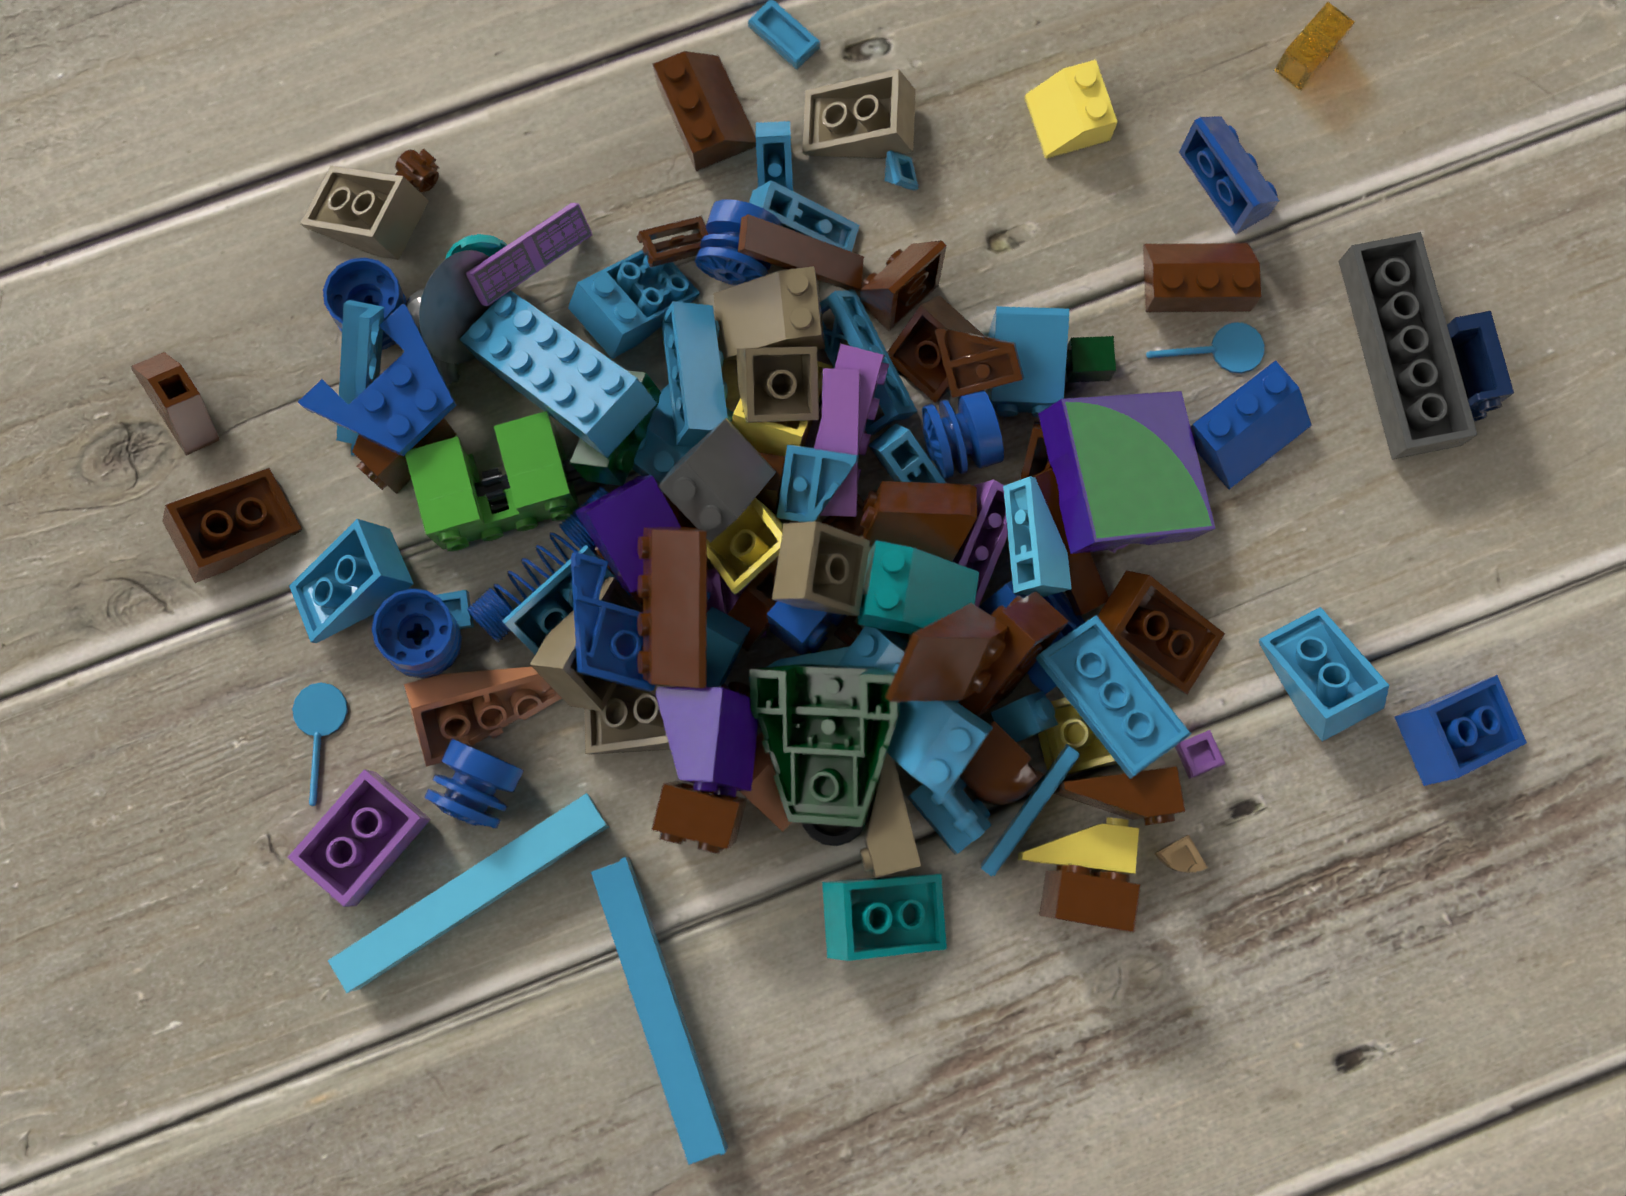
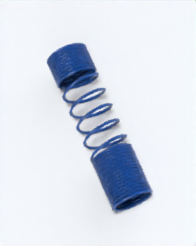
(493, 607)

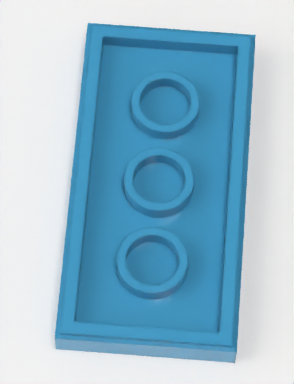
(1113, 696)

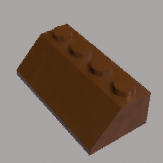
(673, 606)

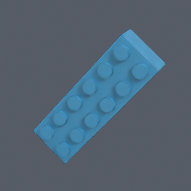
(559, 372)

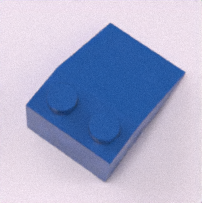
(1460, 731)

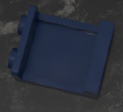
(1480, 362)

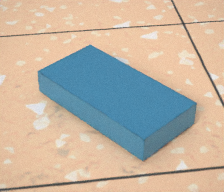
(784, 33)

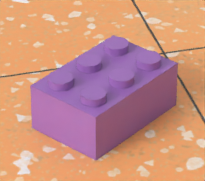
(359, 838)

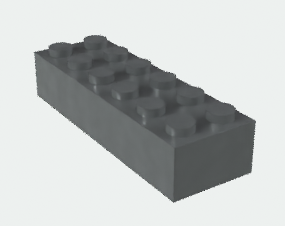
(1407, 346)

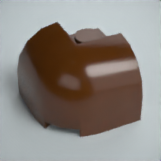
(1000, 770)

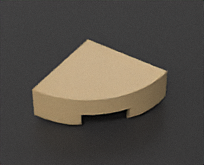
(1182, 856)

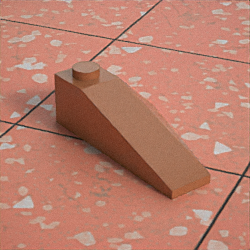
(473, 706)

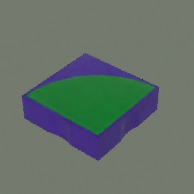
(1126, 470)

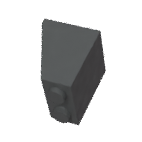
(717, 479)

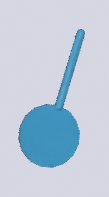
(1234, 347)
(319, 712)

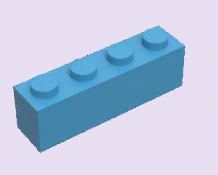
(694, 371)

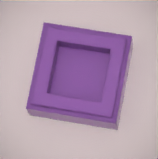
(1199, 754)

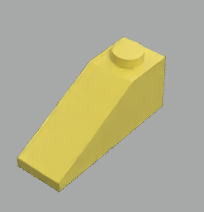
(1098, 847)

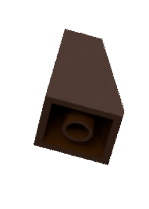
(388, 467)
(921, 516)

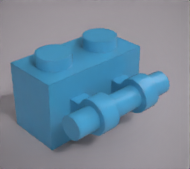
(953, 817)

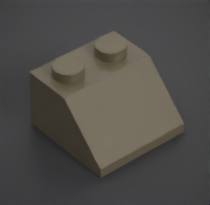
(778, 383)
(821, 568)

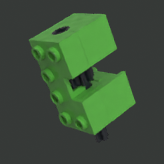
(464, 509)

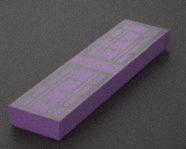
(529, 254)

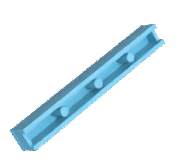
(467, 894)

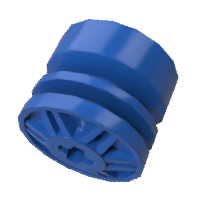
(719, 249)
(364, 282)
(968, 432)
(402, 620)
(473, 784)

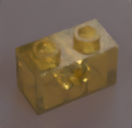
(1314, 46)

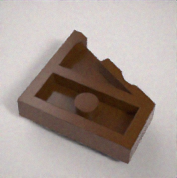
(977, 361)

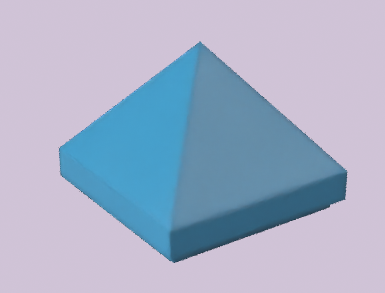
(900, 170)

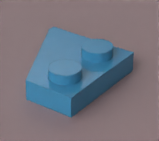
(811, 481)

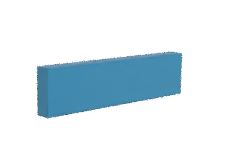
(1030, 810)

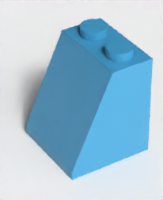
(1042, 351)

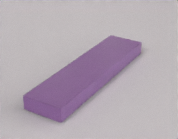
(841, 432)

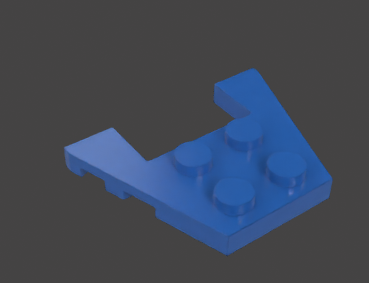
(400, 402)
(604, 631)

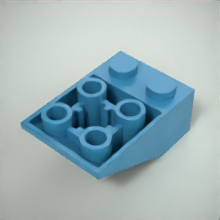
(628, 301)

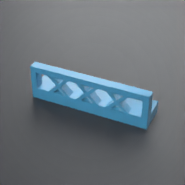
(860, 333)
(359, 355)

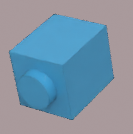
(1026, 716)

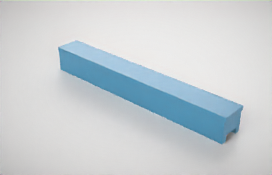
(659, 1011)

